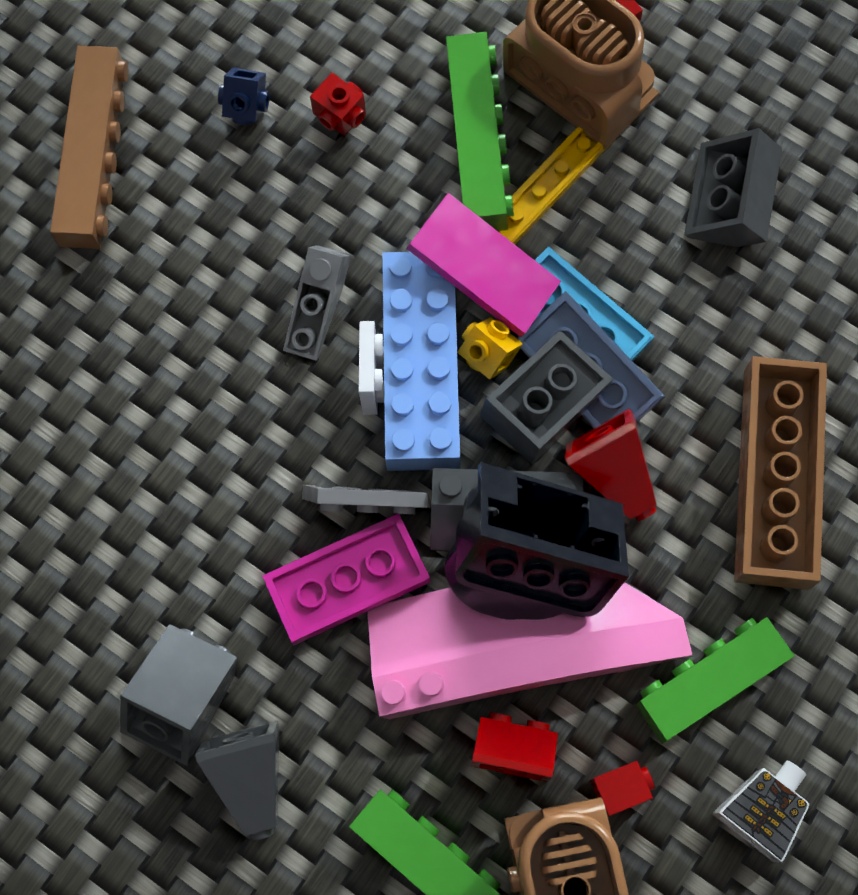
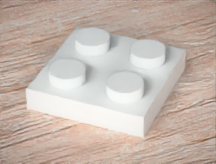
(370, 368)

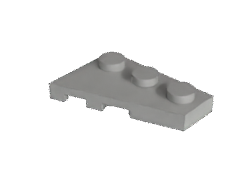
(366, 500)

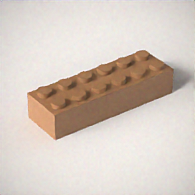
(781, 473)

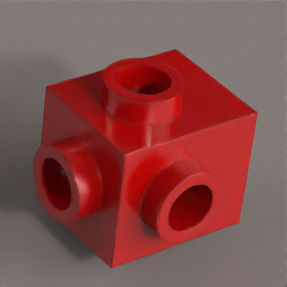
(338, 104)

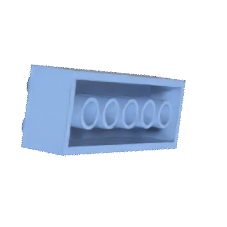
(419, 366)

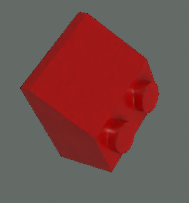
(515, 748)

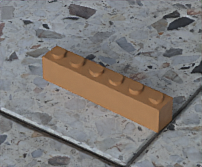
(89, 147)

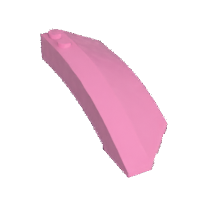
(443, 653)

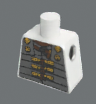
(767, 810)

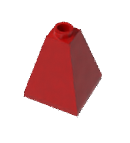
(615, 464)

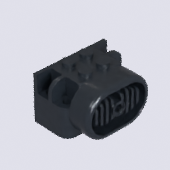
(536, 548)

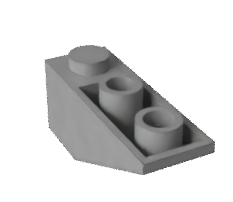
(316, 300)

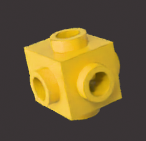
(489, 347)

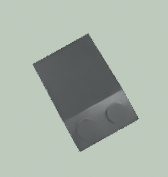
(545, 397)

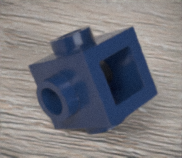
(243, 95)

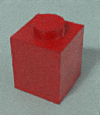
(623, 787)

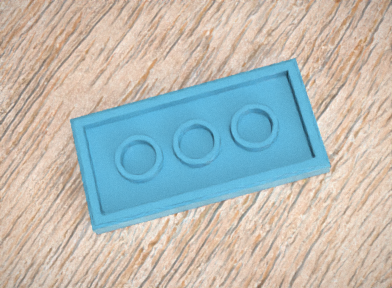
(613, 320)

